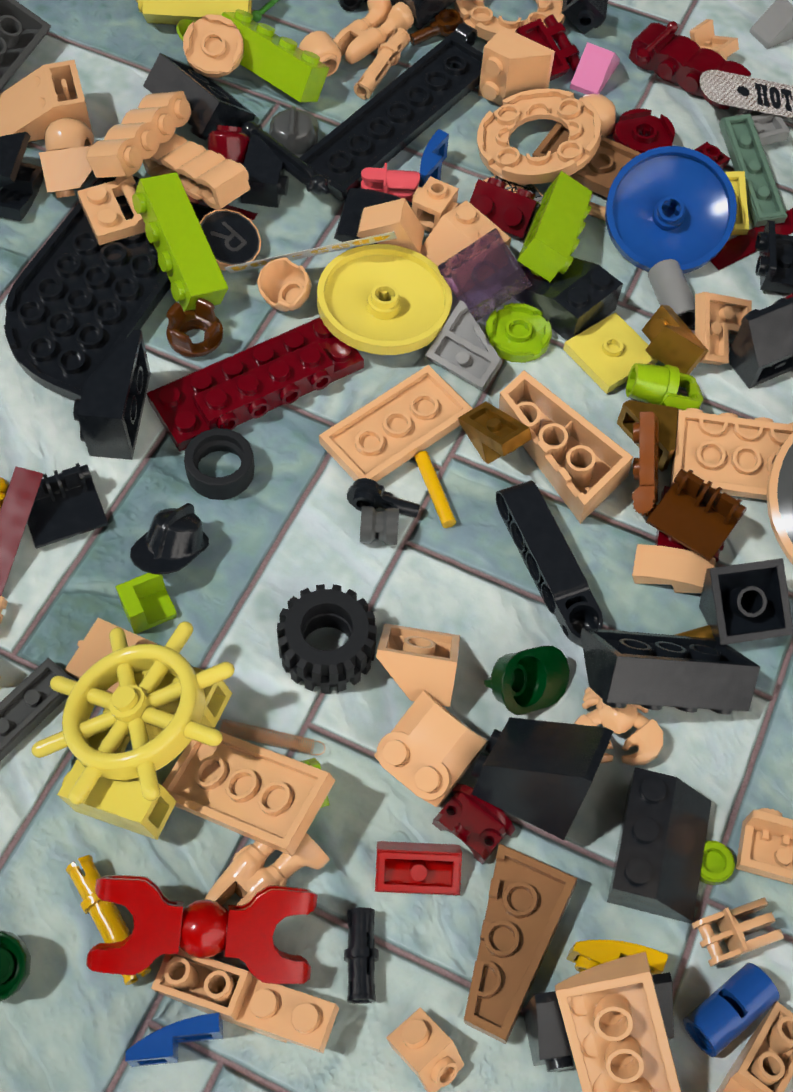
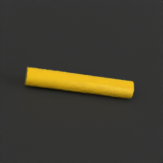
(435, 489)

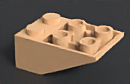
(42, 98)

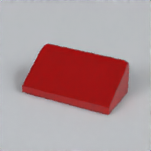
(418, 868)

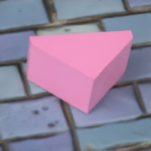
(594, 69)

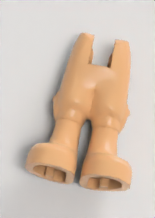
(366, 36)
(248, 875)

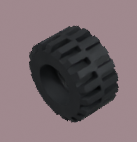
(321, 610)

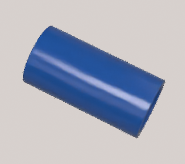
(731, 1009)

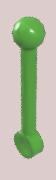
(257, 14)

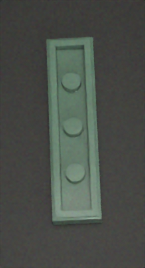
(749, 156)

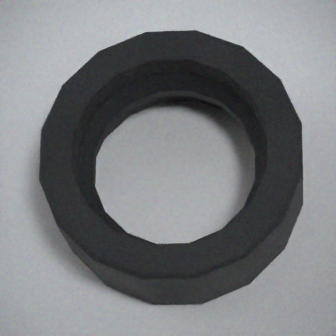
(219, 440)

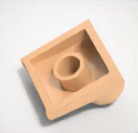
(429, 750)

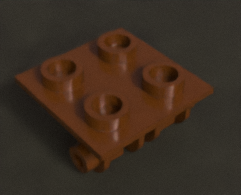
(697, 514)

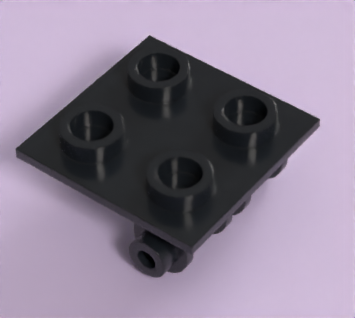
(65, 507)

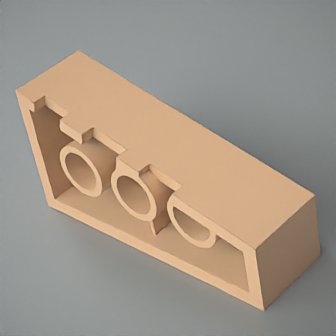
(565, 446)

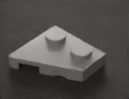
(464, 349)

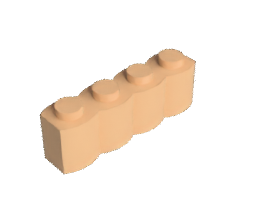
(139, 134)
(201, 171)

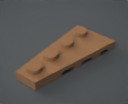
(514, 938)

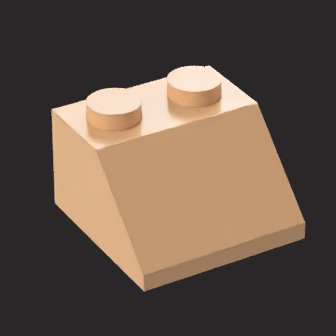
(513, 66)
(457, 231)

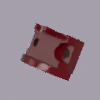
(474, 822)

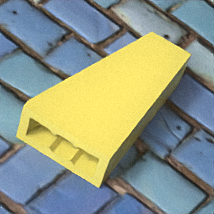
(175, 10)

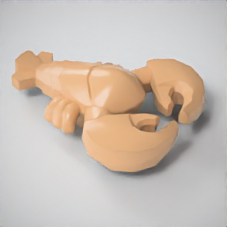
(646, 738)

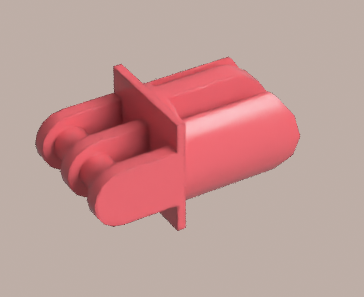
(393, 182)

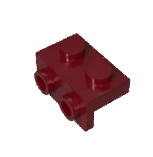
(506, 209)

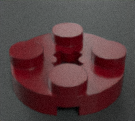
(656, 131)

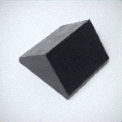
(747, 602)

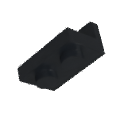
(775, 260)

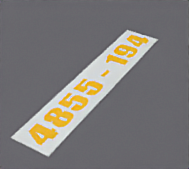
(315, 251)

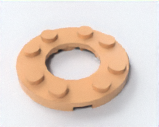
(482, 19)
(546, 103)

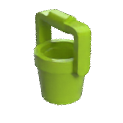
(660, 386)

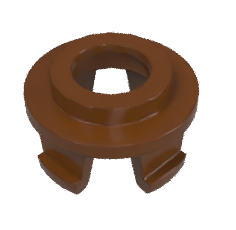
(201, 318)

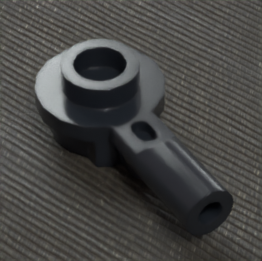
(369, 493)

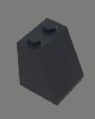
(540, 770)

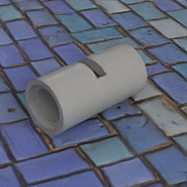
(673, 289)

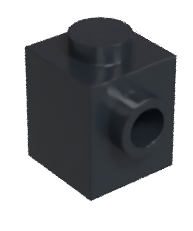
(585, 13)

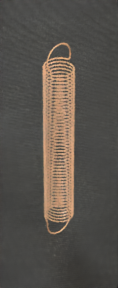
(278, 743)

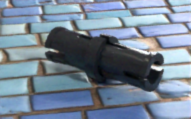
(361, 955)

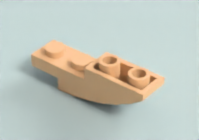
(246, 1000)
(766, 1058)

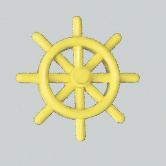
(154, 734)

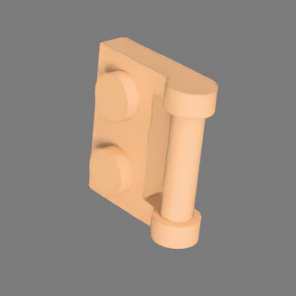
(105, 213)

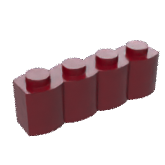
(681, 60)

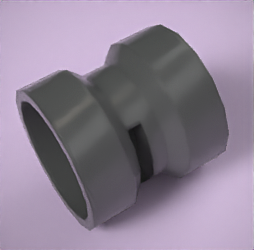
(379, 525)

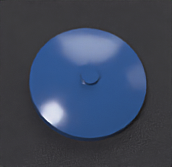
(670, 207)

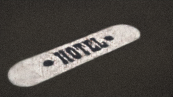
(748, 92)

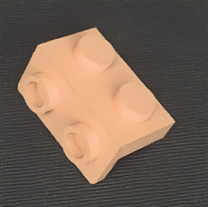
(767, 845)

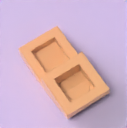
(670, 566)

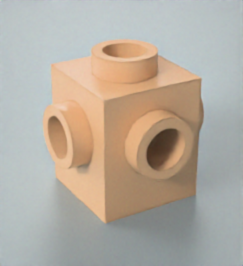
(433, 199)

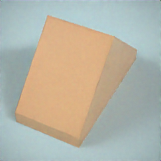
(391, 217)

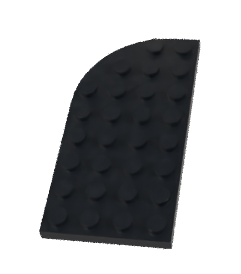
(82, 300)

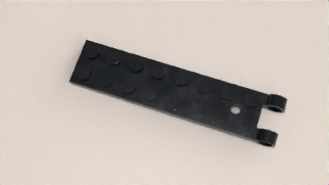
(398, 112)

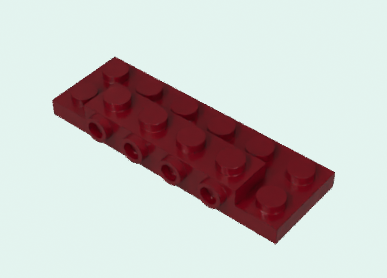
(253, 382)

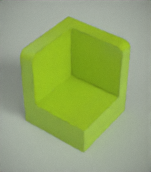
(146, 602)

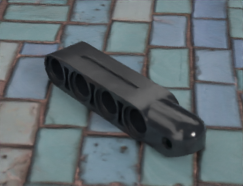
(549, 559)

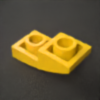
(596, 952)

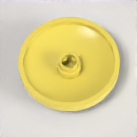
(383, 299)

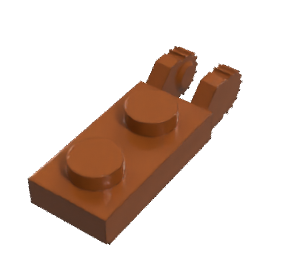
(646, 466)

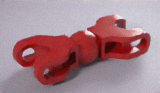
(202, 929)

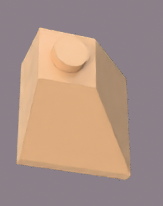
(65, 170)
(420, 661)

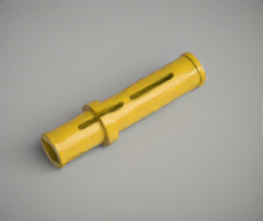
(104, 913)

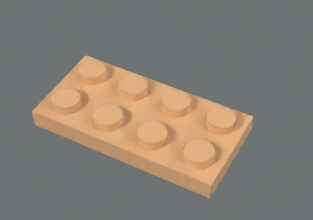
(395, 426)
(249, 790)

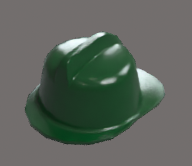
(529, 679)

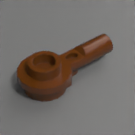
(444, 24)

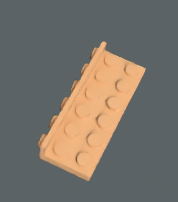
(728, 450)

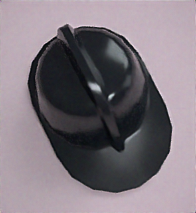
(170, 542)

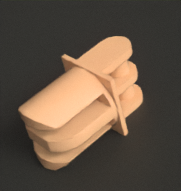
(734, 932)

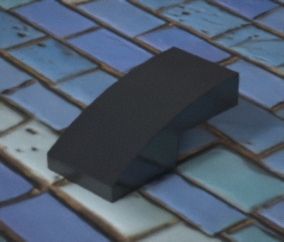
(19, 196)

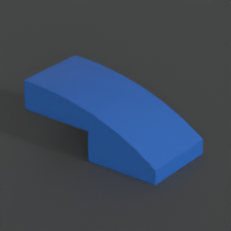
(433, 157)
(162, 1045)

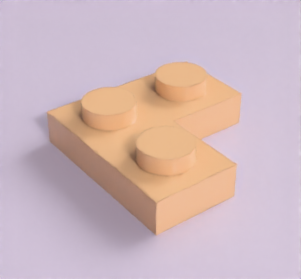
(714, 320)

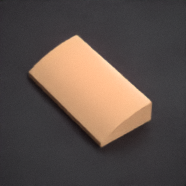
(617, 1028)

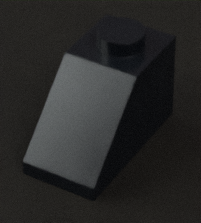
(265, 175)

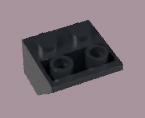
(764, 344)

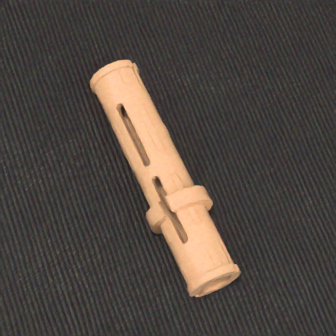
(387, 56)

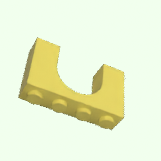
(122, 800)

